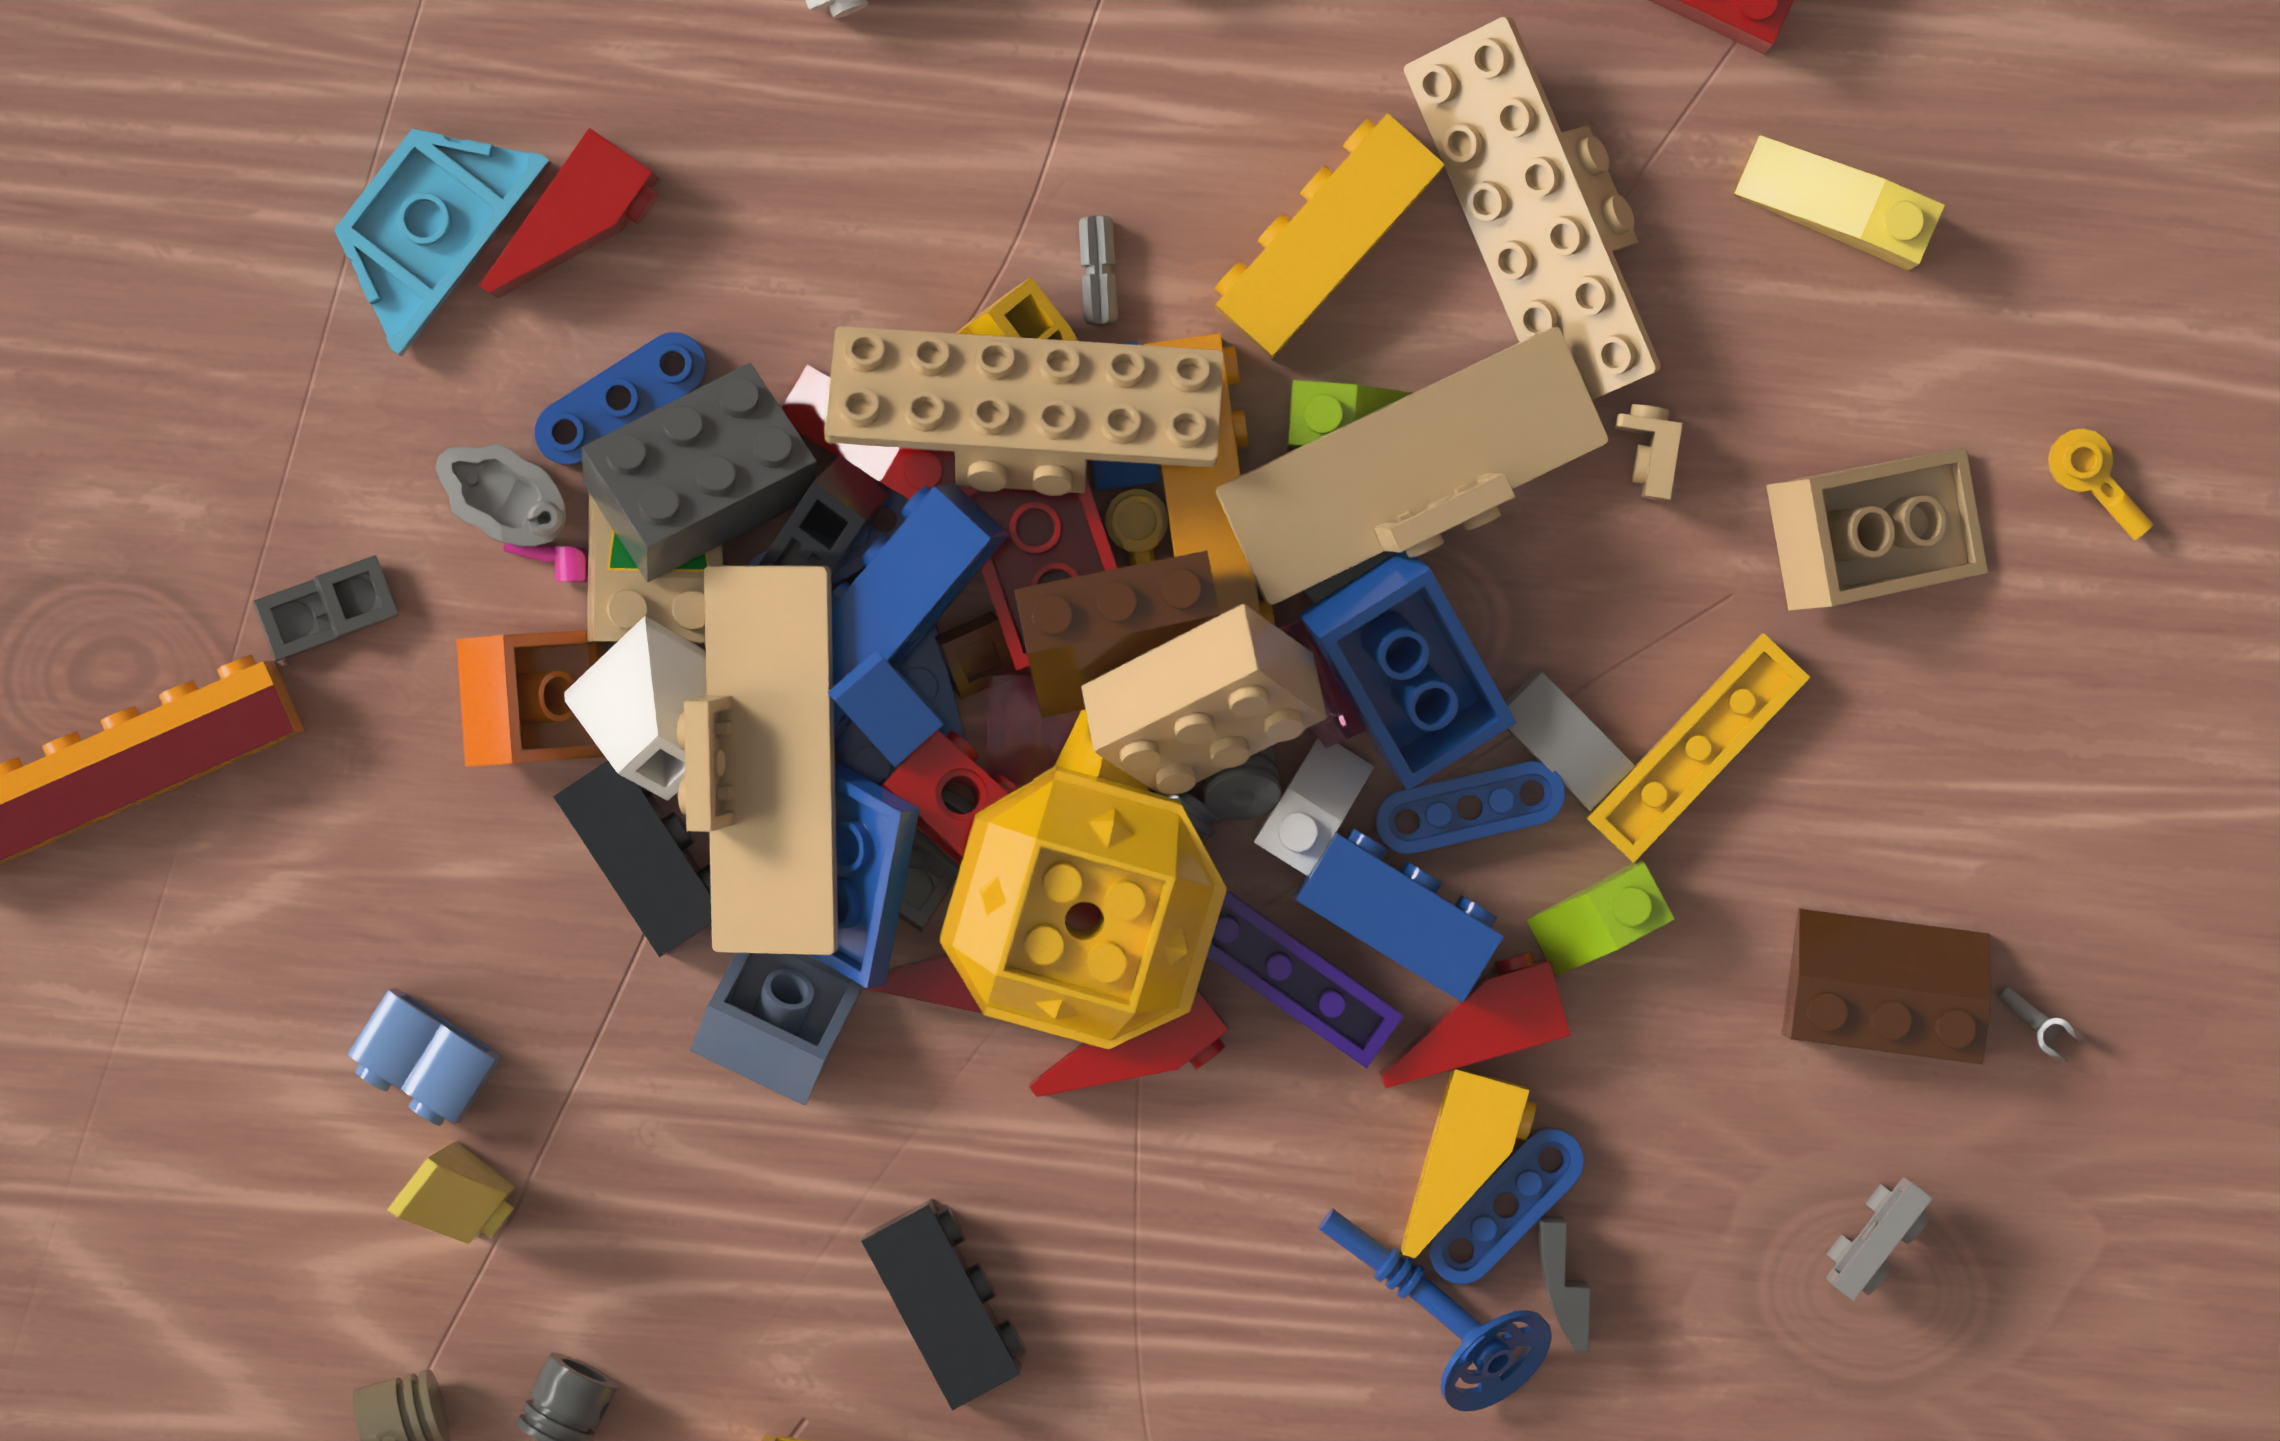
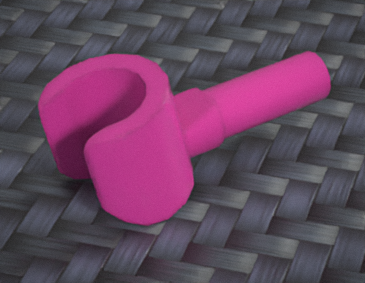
(570, 562)

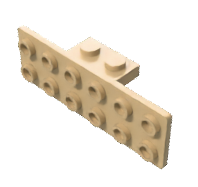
(1535, 202)
(1024, 406)
(1413, 467)
(766, 759)

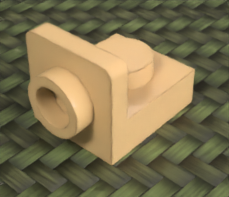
(1657, 462)

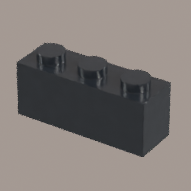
(641, 855)
(945, 1302)

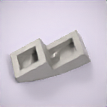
(1566, 740)

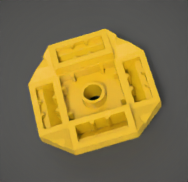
(1069, 844)

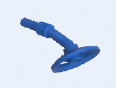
(1480, 1342)

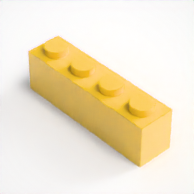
(1328, 235)

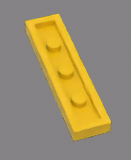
(1697, 747)

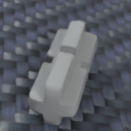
(1097, 257)

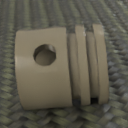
(401, 1410)

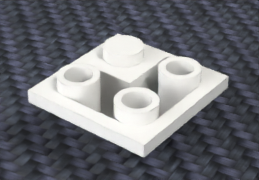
(635, 700)

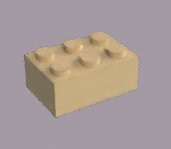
(1204, 701)

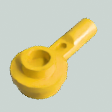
(2083, 463)
(1137, 523)

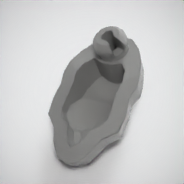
(502, 494)

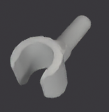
(2045, 1027)

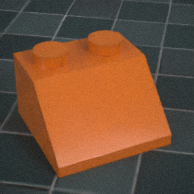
(517, 698)

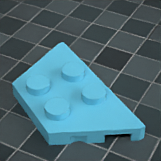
(429, 223)

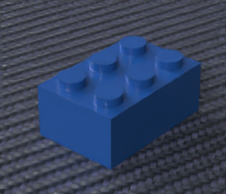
(1407, 668)
(1401, 913)

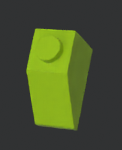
(1327, 406)
(1600, 918)

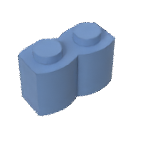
(424, 1057)

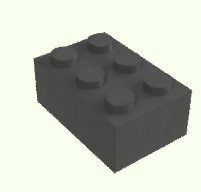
(698, 471)

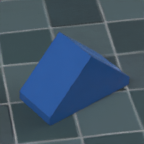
(886, 707)

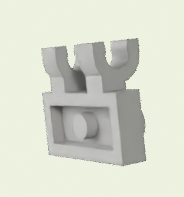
(1863, 1262)

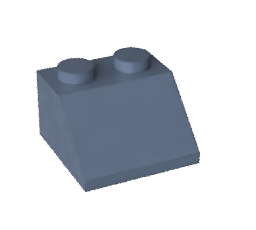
(777, 1020)

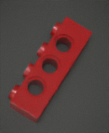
(952, 760)

